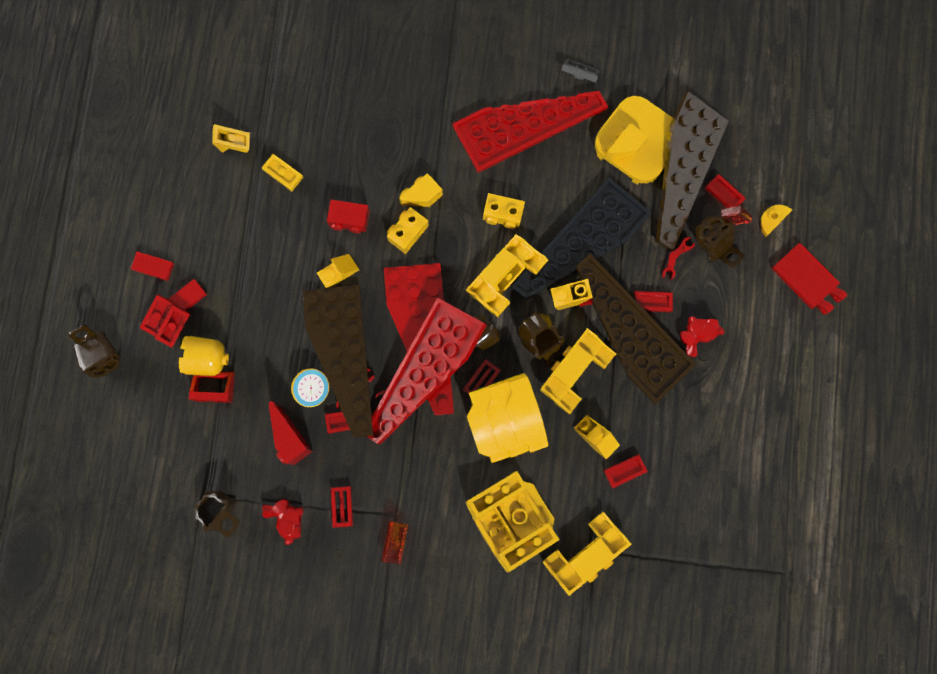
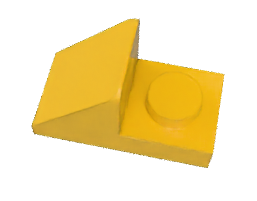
(229, 138)
(340, 269)

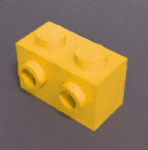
(503, 211)
(407, 230)

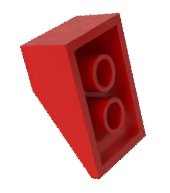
(287, 439)

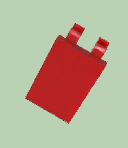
(809, 279)

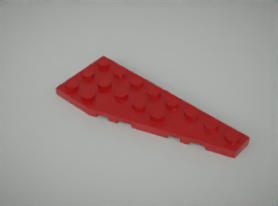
(508, 130)
(409, 298)
(435, 354)

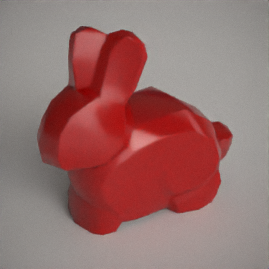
(699, 331)
(287, 519)

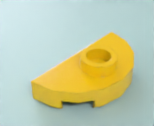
(773, 217)

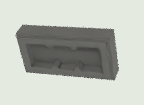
(580, 70)

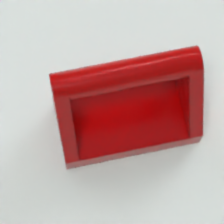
(226, 397)

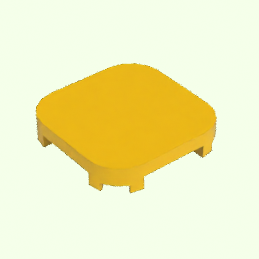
(650, 120)

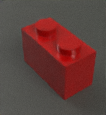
(348, 216)

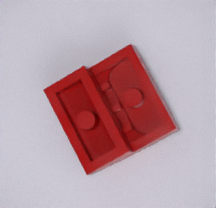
(165, 320)

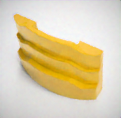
(506, 419)
(513, 521)

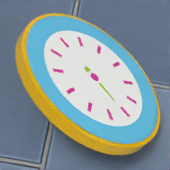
(310, 387)

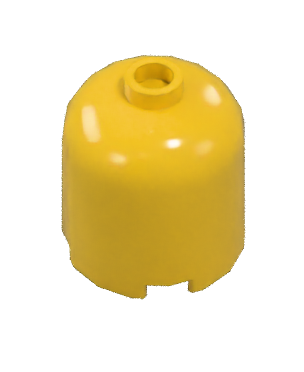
(202, 356)

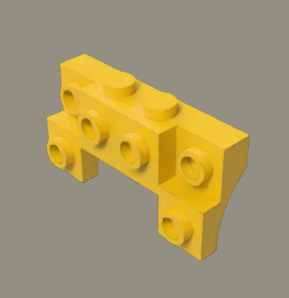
(502, 272)
(567, 372)
(591, 559)

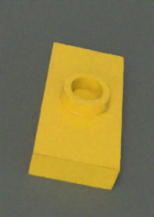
(282, 172)

